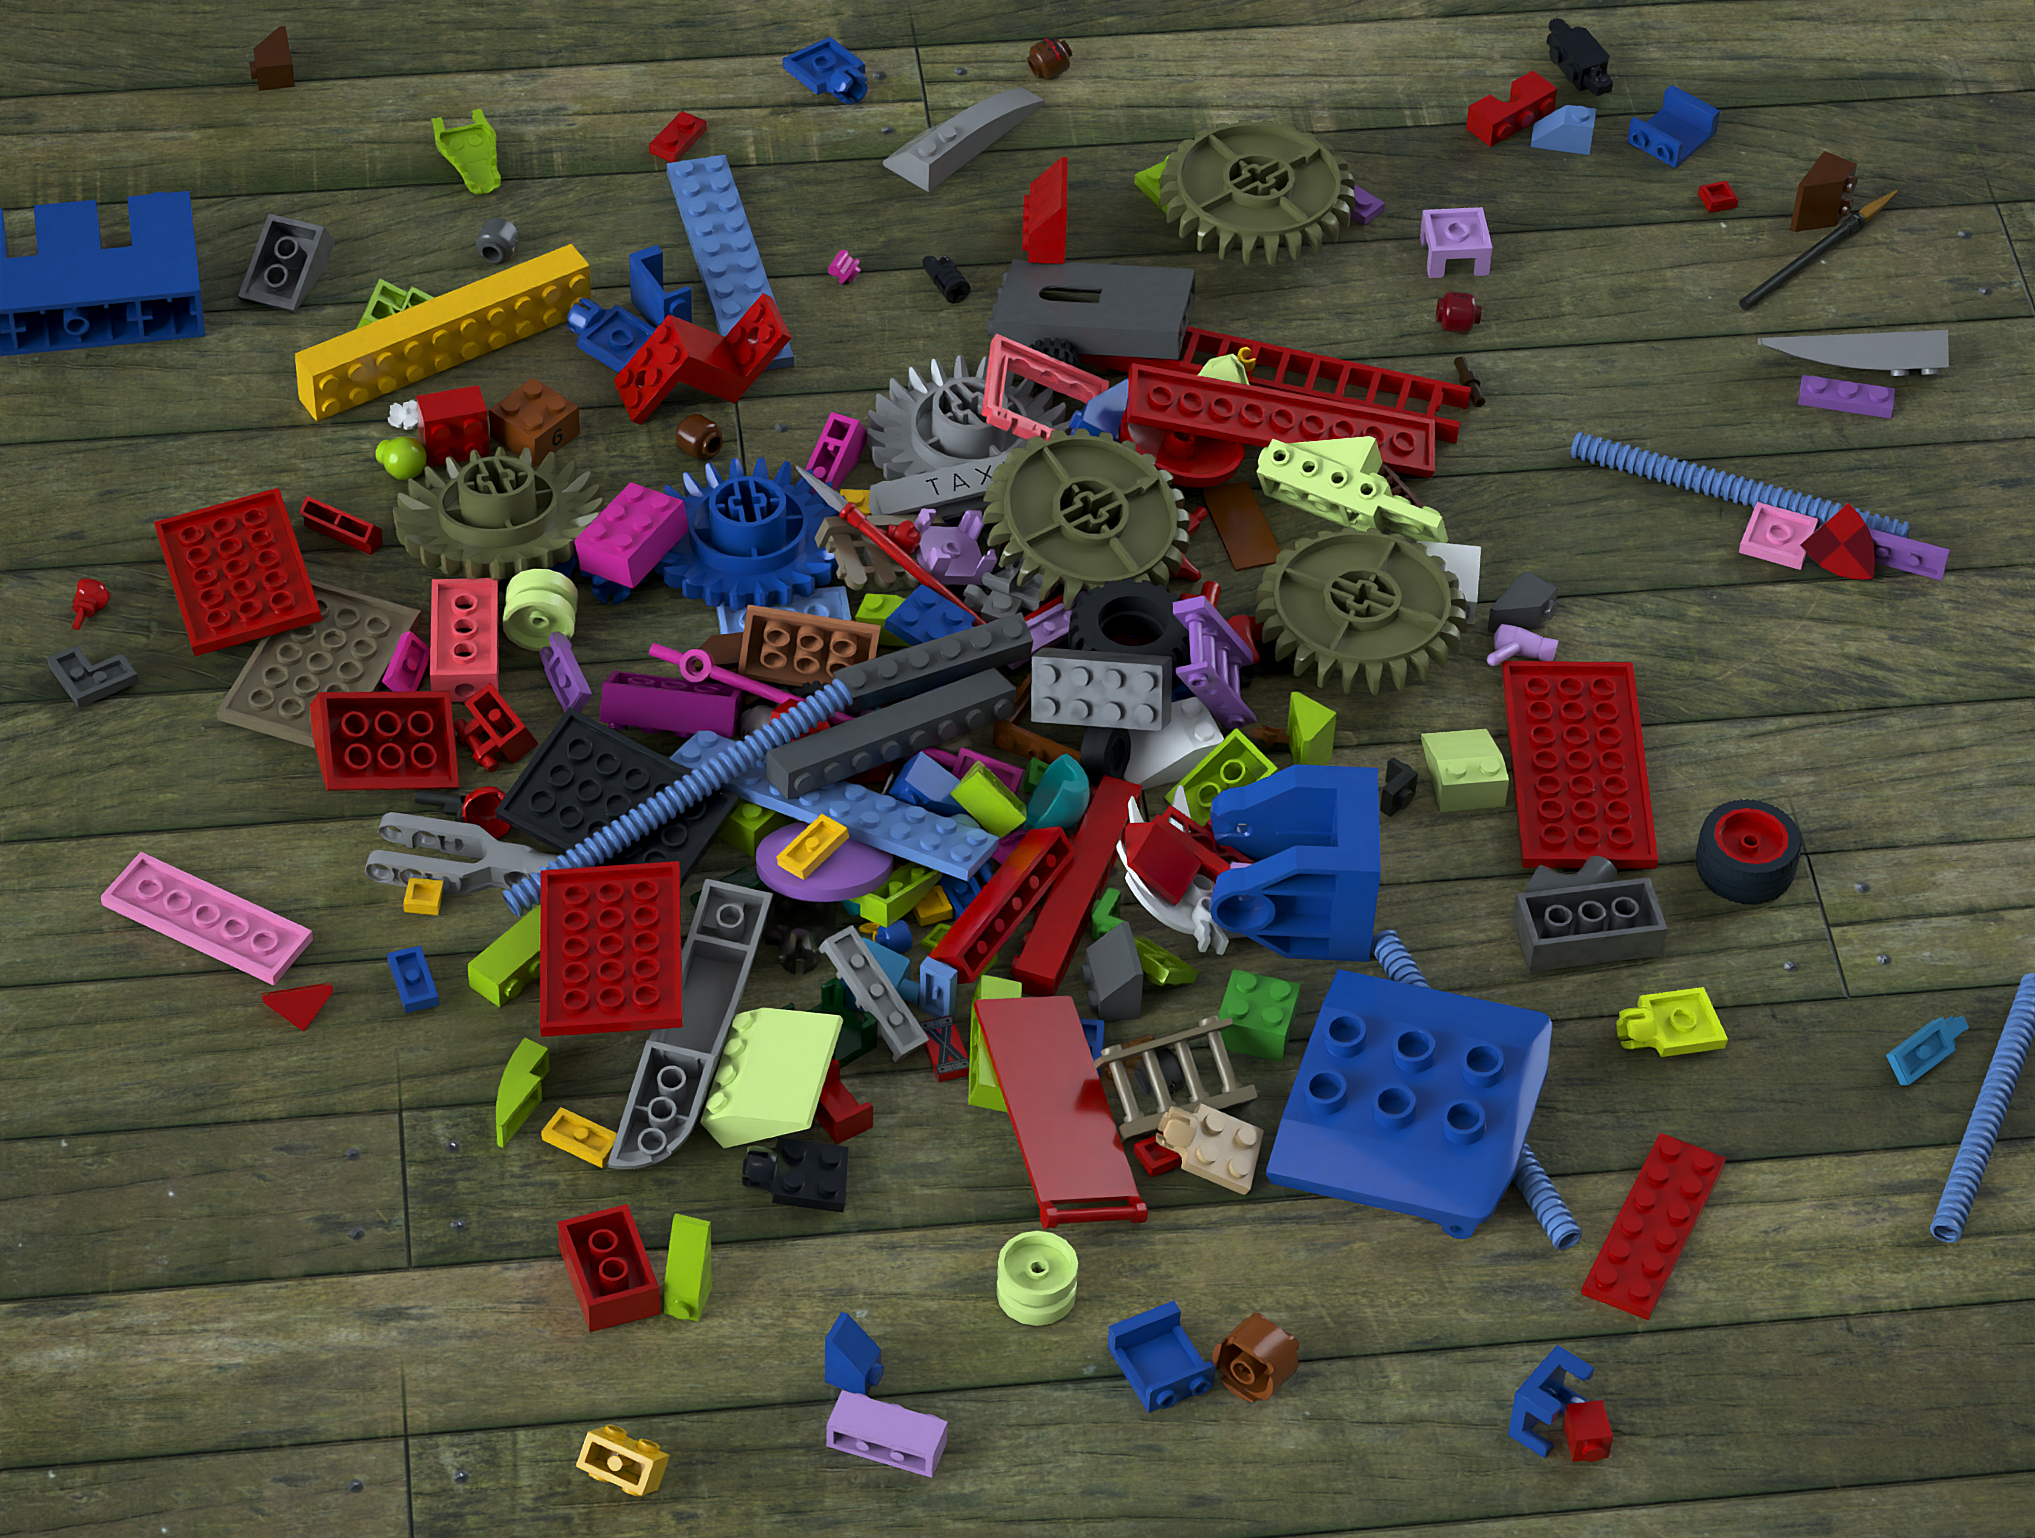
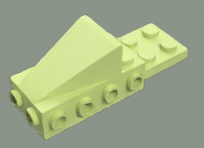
(1342, 485)

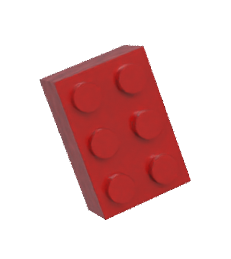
(608, 1268)

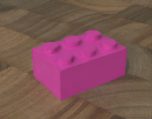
(631, 535)

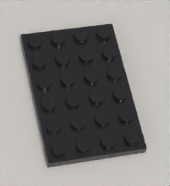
(594, 776)

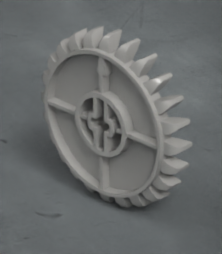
(943, 422)

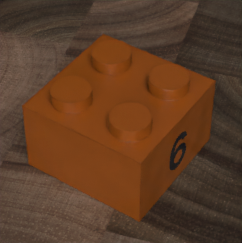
(535, 420)

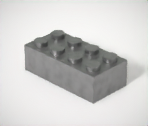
(1101, 689)
(1589, 924)

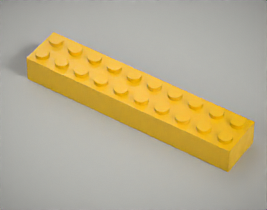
(441, 332)

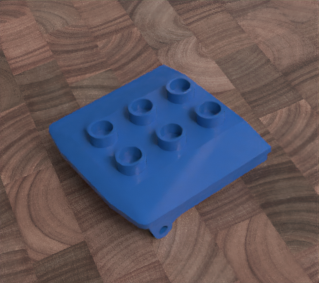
(1413, 1101)

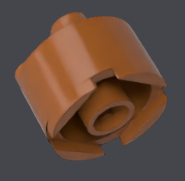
(1256, 1358)

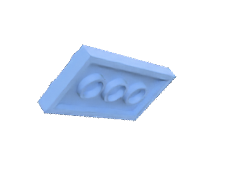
(825, 602)

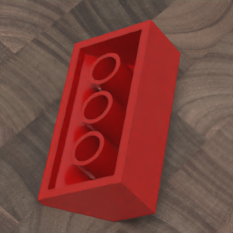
(1046, 215)

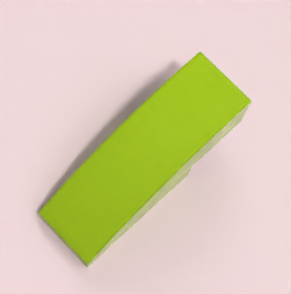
(520, 1088)

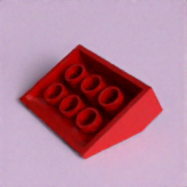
(385, 740)

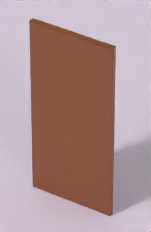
(1241, 525)

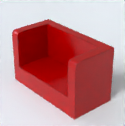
(838, 1109)

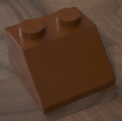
(1824, 193)

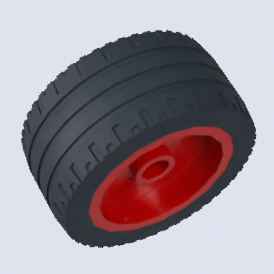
(1748, 851)

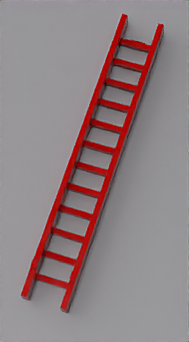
(1314, 366)

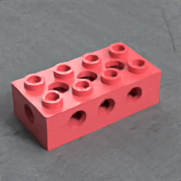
(458, 606)

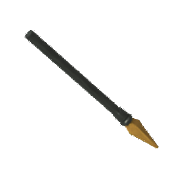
(1850, 225)

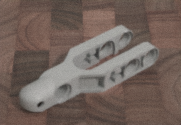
(500, 863)

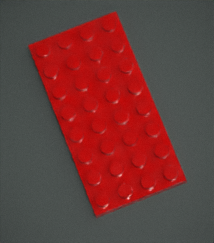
(1578, 764)

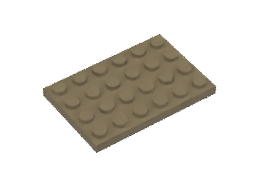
(333, 655)

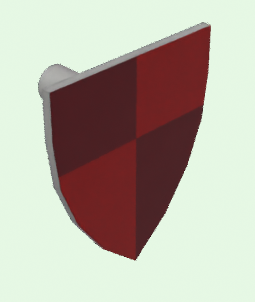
(1843, 545)

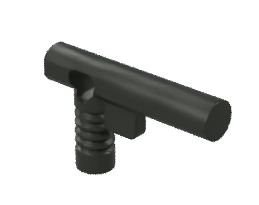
(451, 802)

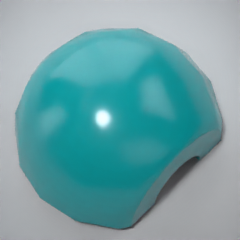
(1058, 796)

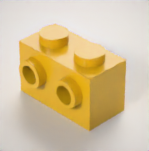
(622, 1460)

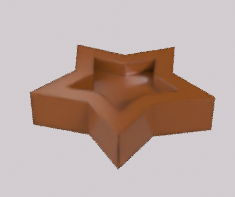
(1270, 735)

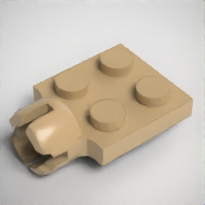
(1212, 1145)

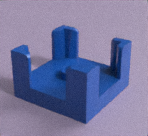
(1544, 1397)

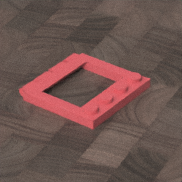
(1035, 367)

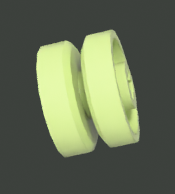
(537, 606)
(1037, 1278)

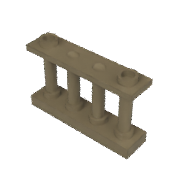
(1136, 1123)

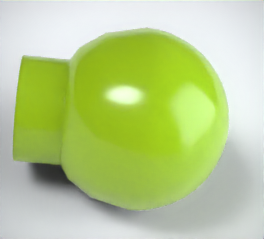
(402, 457)

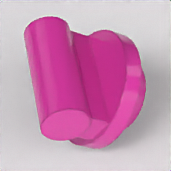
(844, 267)

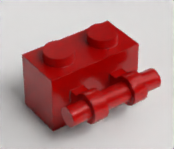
(502, 725)

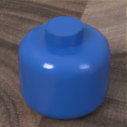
(895, 937)

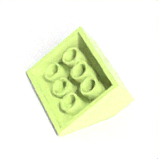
(770, 1075)

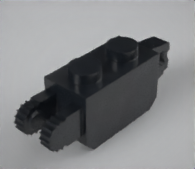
(1579, 57)

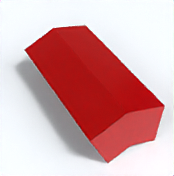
(337, 523)

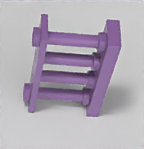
(1215, 662)

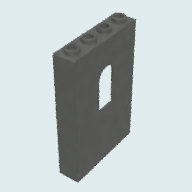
(1136, 316)

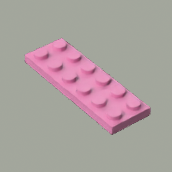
(207, 918)

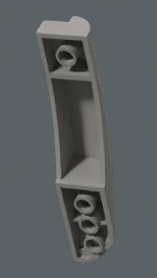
(683, 1061)

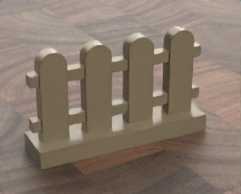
(845, 542)

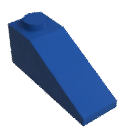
(1102, 412)
(928, 786)

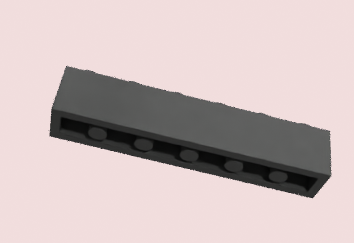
(936, 662)

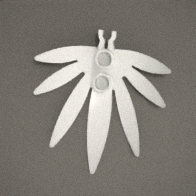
(1193, 911)

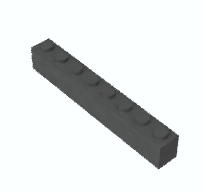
(890, 733)

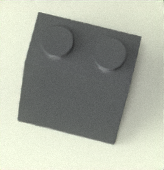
(1114, 976)

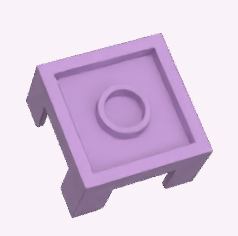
(1456, 235)
(953, 552)

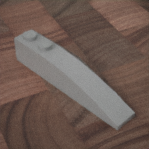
(953, 143)
(1870, 351)

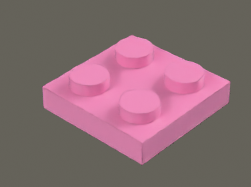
(1777, 535)

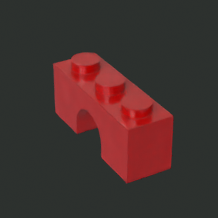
(1529, 101)

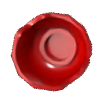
(480, 809)

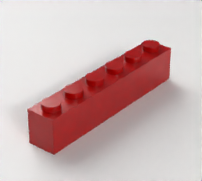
(1004, 902)

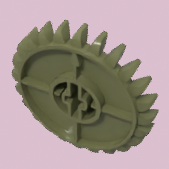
(1257, 188)
(1086, 514)
(496, 515)
(1361, 607)

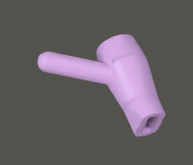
(1520, 642)

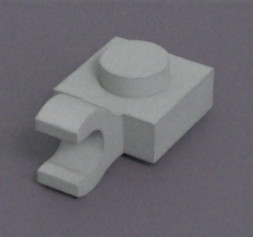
(993, 606)

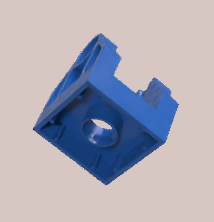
(1315, 863)

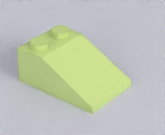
(1465, 770)

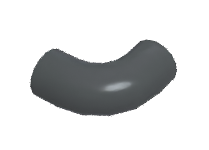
(1594, 871)

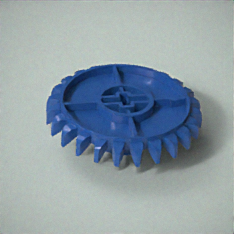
(749, 539)

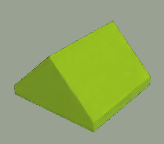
(1310, 731)
(989, 801)

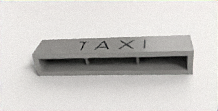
(946, 490)

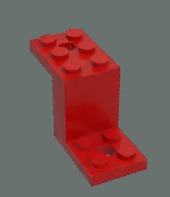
(702, 359)

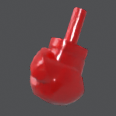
(904, 536)
(89, 598)

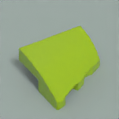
(390, 300)

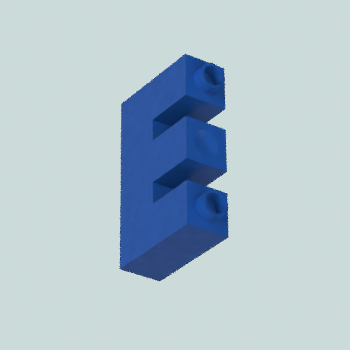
(98, 296)

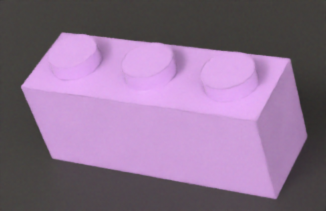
(887, 1433)

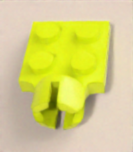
(1672, 1023)

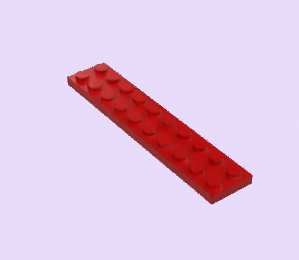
(1261, 414)

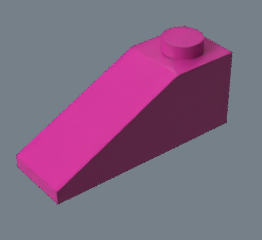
(837, 449)

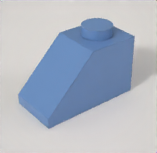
(1565, 130)

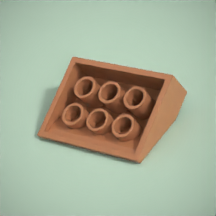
(802, 646)

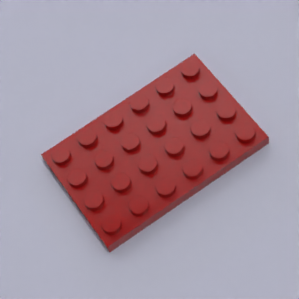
(237, 571)
(610, 949)

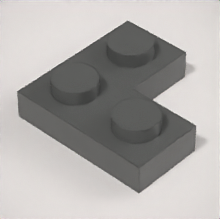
(89, 682)

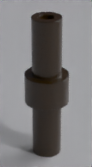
(1469, 379)

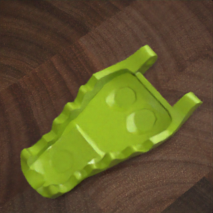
(471, 152)

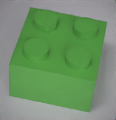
(1261, 1014)

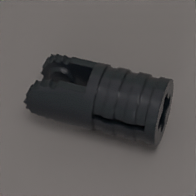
(947, 278)

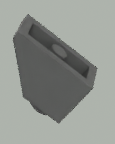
(1524, 604)

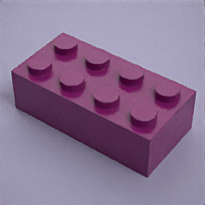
(670, 704)

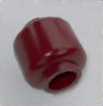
(1458, 312)

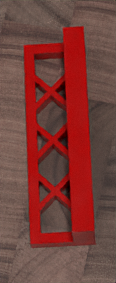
(1212, 861)

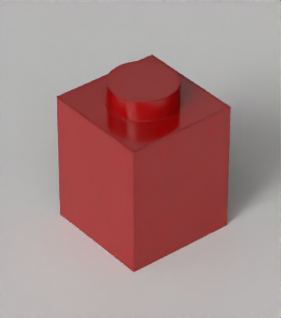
(1587, 1431)

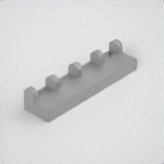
(874, 992)

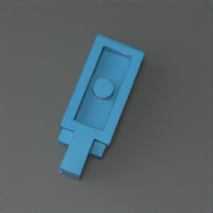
(1925, 1048)

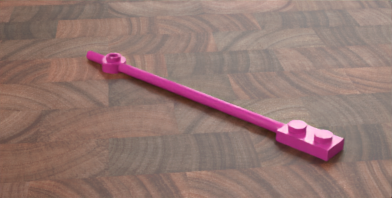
(1008, 774)

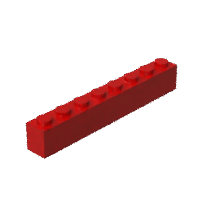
(1072, 895)

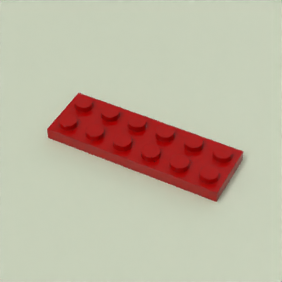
(1653, 1226)

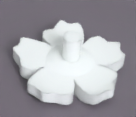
(404, 416)

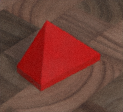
(298, 1004)

